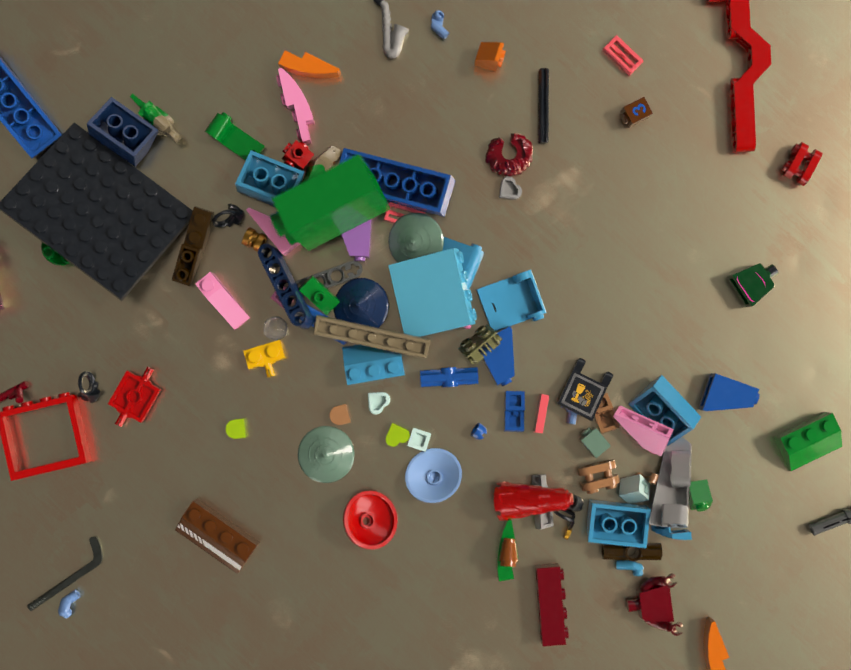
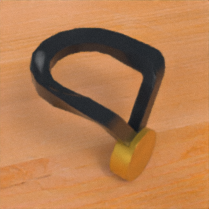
(569, 529)

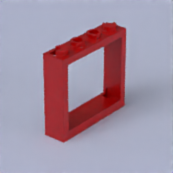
(78, 429)

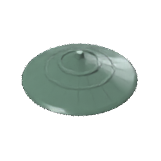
(415, 237)
(326, 454)

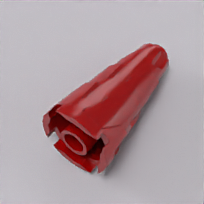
(523, 500)

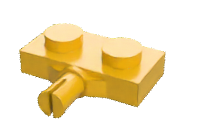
(265, 356)

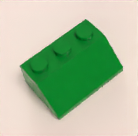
(809, 440)

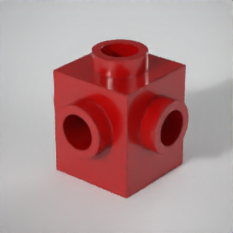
(297, 155)

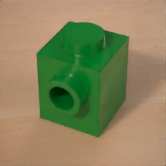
(700, 495)

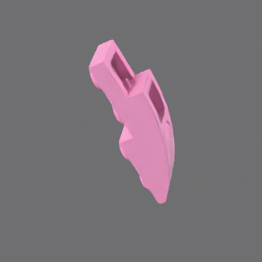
(294, 99)

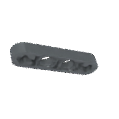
(326, 275)

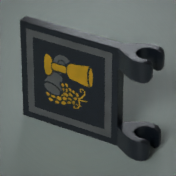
(582, 393)

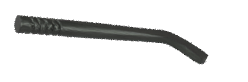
(97, 560)

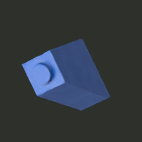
(501, 359)
(726, 393)

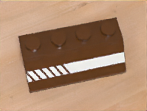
(216, 535)

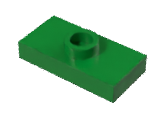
(319, 295)

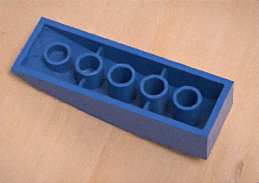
(24, 115)
(409, 184)

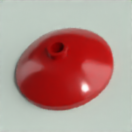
(380, 519)

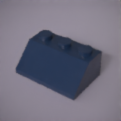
(122, 131)

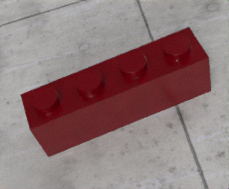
(550, 604)

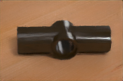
(618, 552)

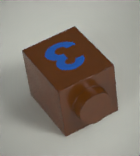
(635, 112)

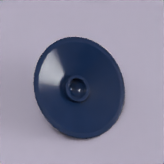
(362, 302)

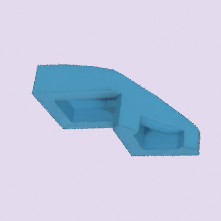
(683, 534)

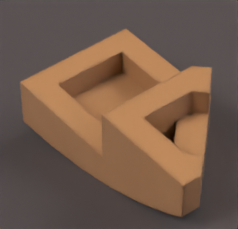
(604, 416)

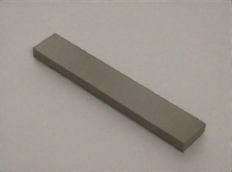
(371, 336)

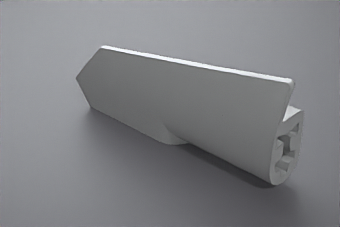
(673, 485)

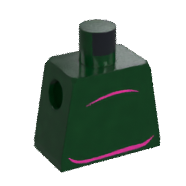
(753, 283)

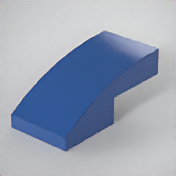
(514, 411)

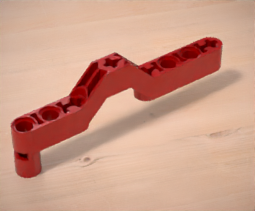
(742, 88)

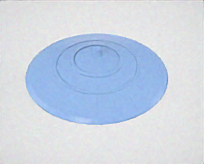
(433, 475)

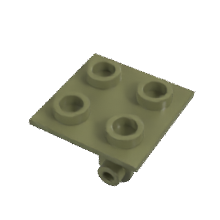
(483, 335)

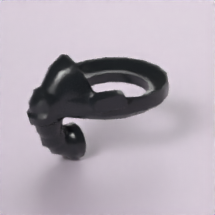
(235, 217)
(92, 393)

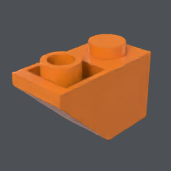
(490, 55)

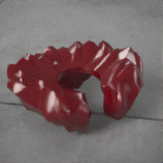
(513, 166)

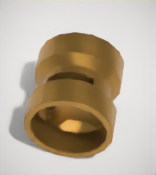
(253, 239)

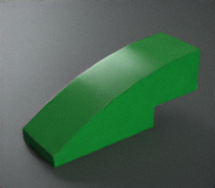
(504, 572)

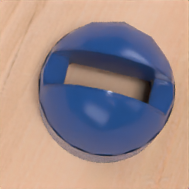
(478, 431)

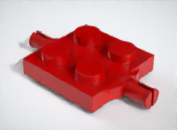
(134, 396)

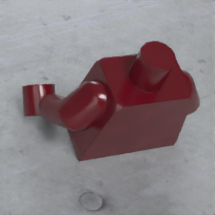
(655, 603)

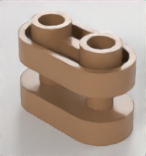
(608, 481)

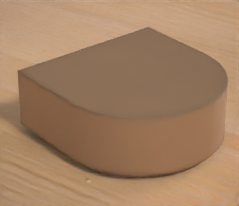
(340, 415)

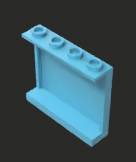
(432, 293)

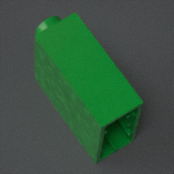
(329, 204)

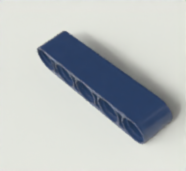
(291, 292)

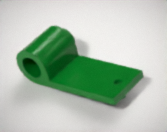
(232, 137)

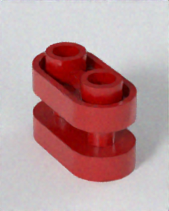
(791, 166)

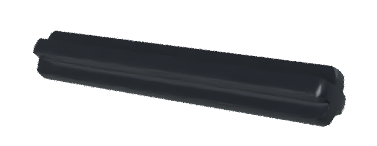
(543, 106)

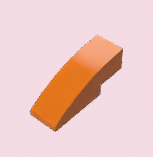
(308, 66)
(713, 646)

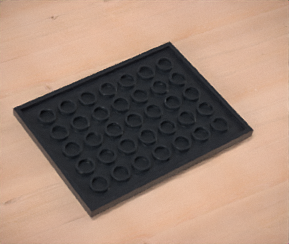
(96, 211)

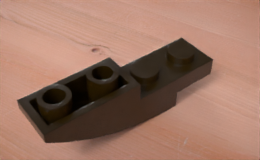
(193, 246)

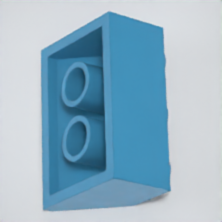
(266, 178)
(370, 364)
(666, 405)
(618, 523)

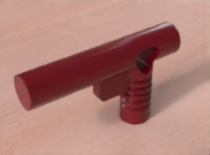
(15, 392)

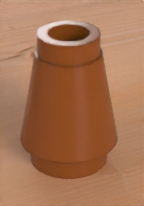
(508, 553)

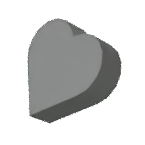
(509, 189)

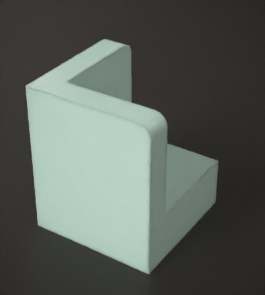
(634, 489)

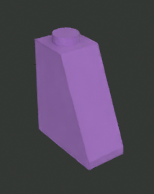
(359, 241)

